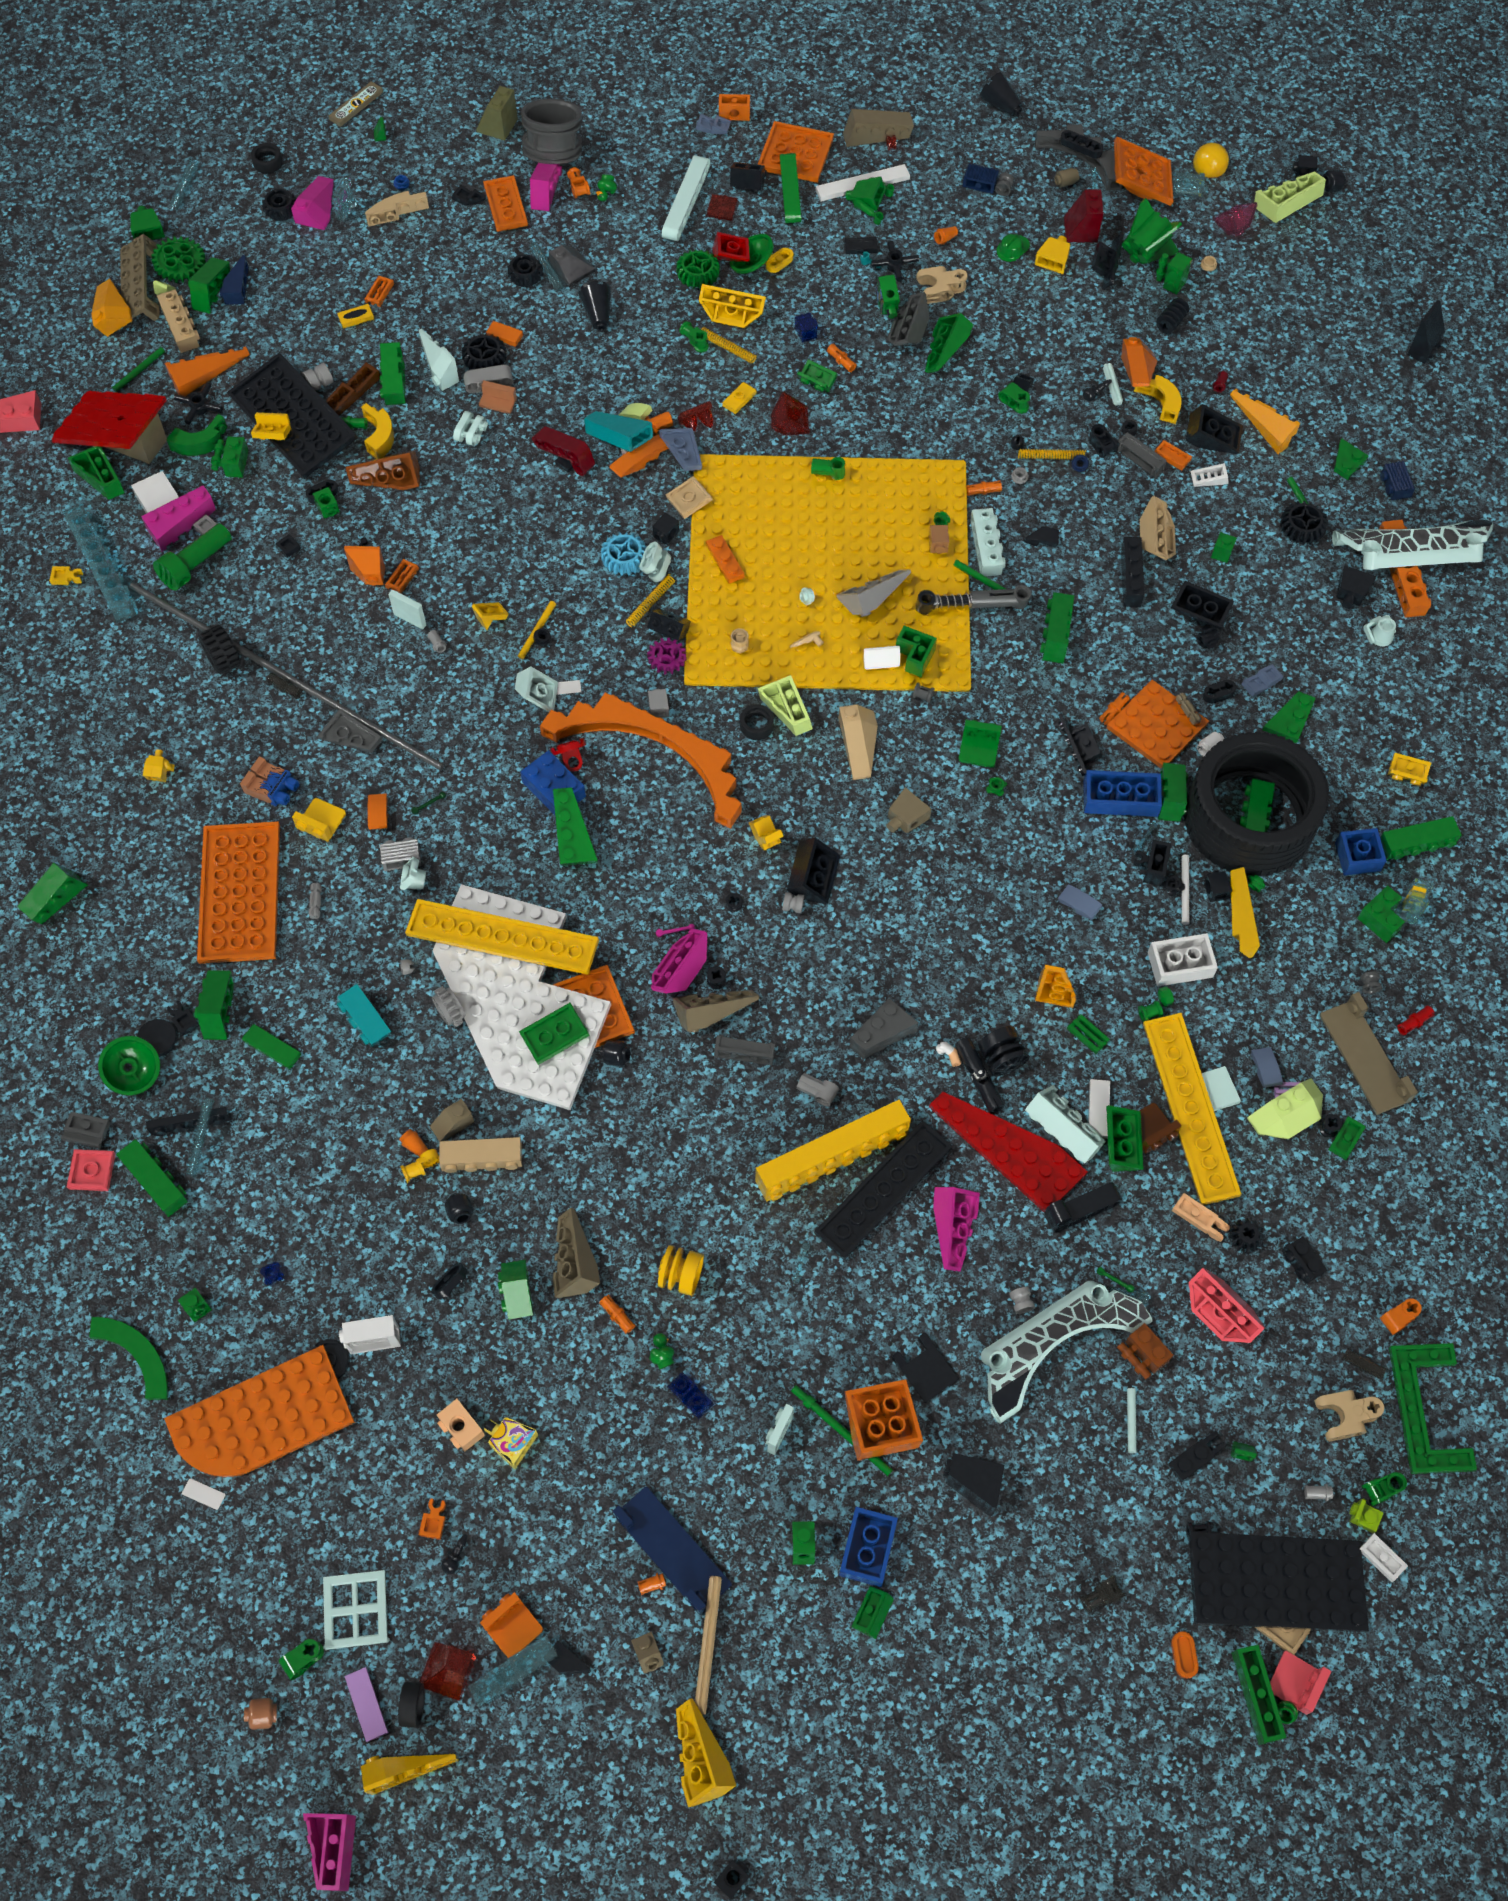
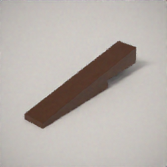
(350, 392)

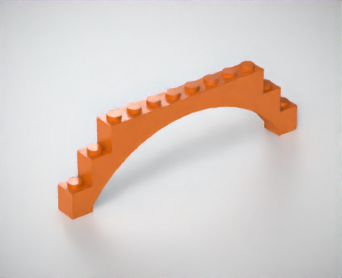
(622, 716)

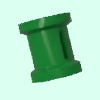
(1150, 1011)

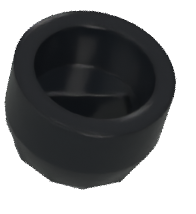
(1017, 446)

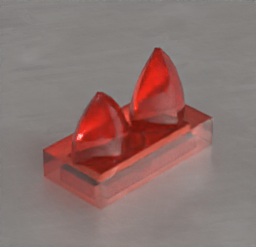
(690, 416)

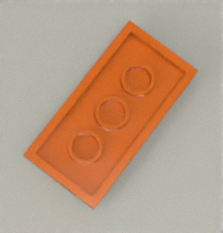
(505, 203)

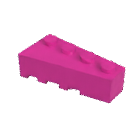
(178, 516)

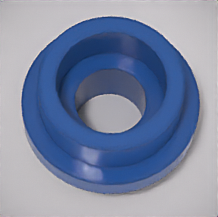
(401, 182)

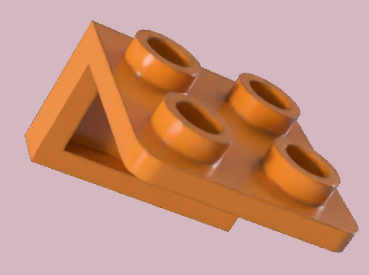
(511, 1625)

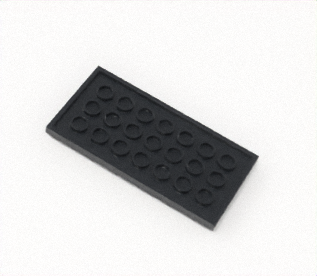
(316, 428)
(1277, 1582)

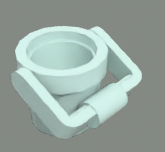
(1383, 632)
(412, 876)

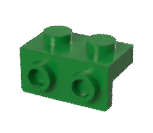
(818, 376)

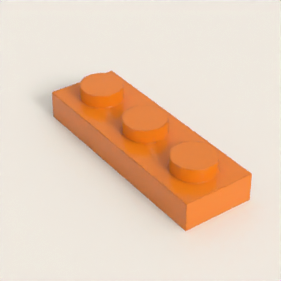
(725, 559)

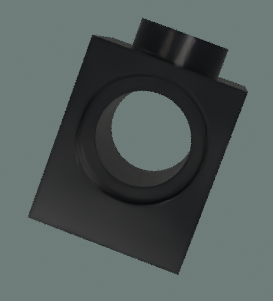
(1304, 165)
(665, 528)
(1217, 886)
(721, 1882)

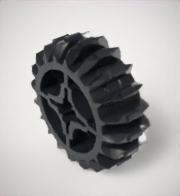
(483, 352)
(1303, 522)

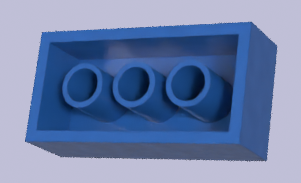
(1122, 793)

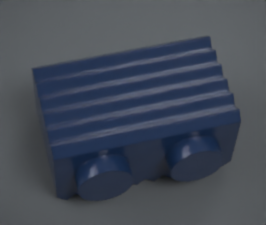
(980, 178)
(1397, 480)

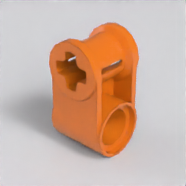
(1399, 1317)

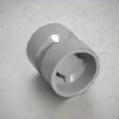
(318, 376)

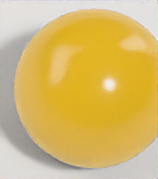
(1211, 160)

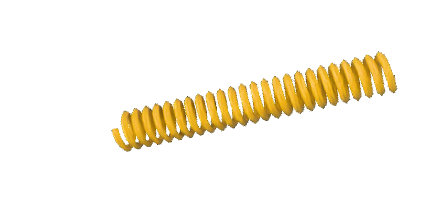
(730, 349)
(1050, 452)
(649, 598)

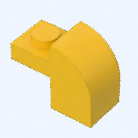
(765, 832)

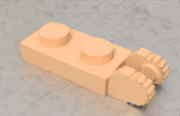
(1200, 1216)

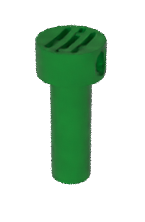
(176, 568)

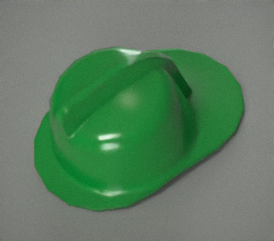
(1012, 247)

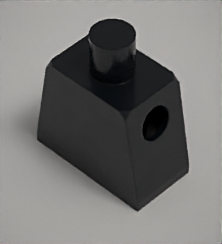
(1354, 586)

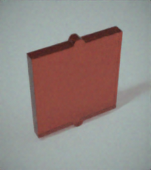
(722, 207)

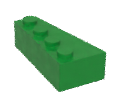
(1058, 627)
(1256, 807)
(572, 834)

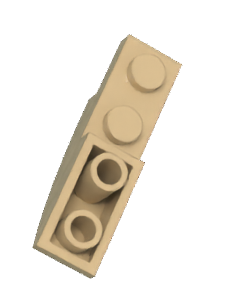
(395, 205)

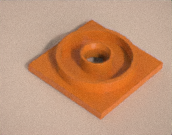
(1143, 171)

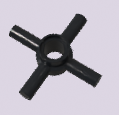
(894, 261)
(198, 403)

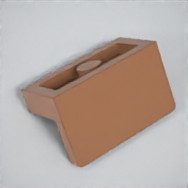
(498, 397)

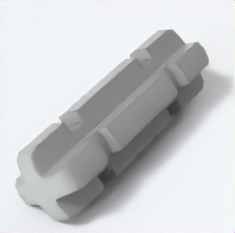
(315, 900)

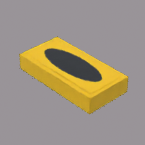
(355, 316)

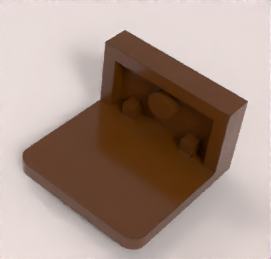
(1156, 1128)

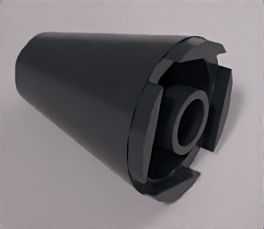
(1001, 95)
(596, 303)

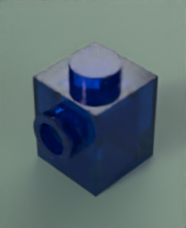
(806, 327)

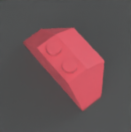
(1223, 1309)

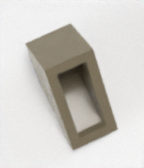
(452, 1120)

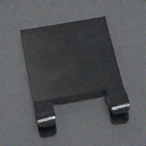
(928, 1371)

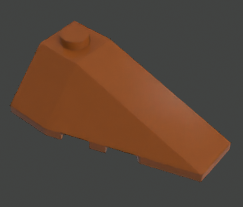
(394, 471)

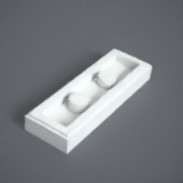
(1098, 1100)

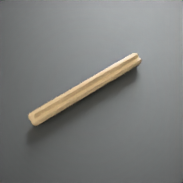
(708, 1643)

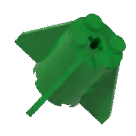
(1150, 235)

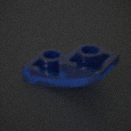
(690, 1395)

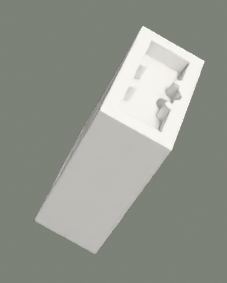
(370, 1334)

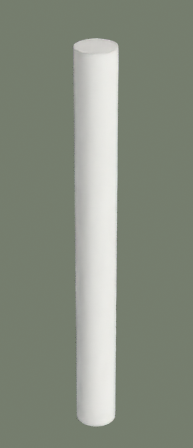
(1185, 893)

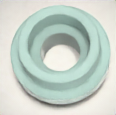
(807, 595)

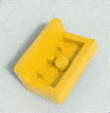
(271, 426)
(1409, 768)

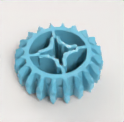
(622, 549)

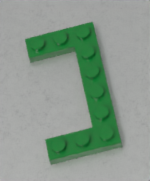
(1420, 1456)

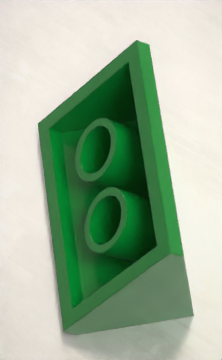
(1124, 1139)

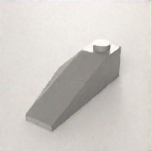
(869, 597)

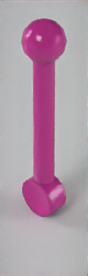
(659, 933)

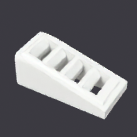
(1216, 480)

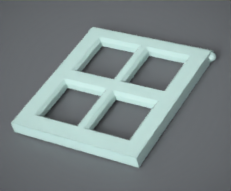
(355, 1610)

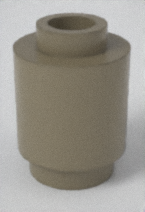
(1066, 177)

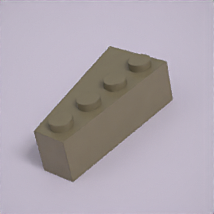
(875, 125)

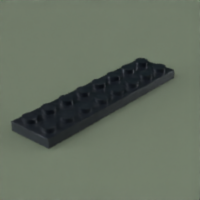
(883, 1190)

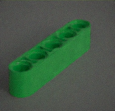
(790, 188)

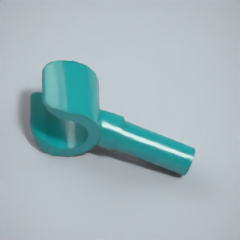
(865, 260)

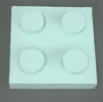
(777, 1434)

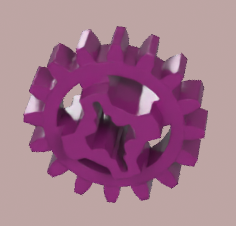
(666, 655)

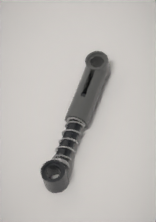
(975, 599)

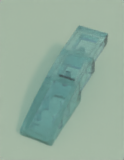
(512, 1671)

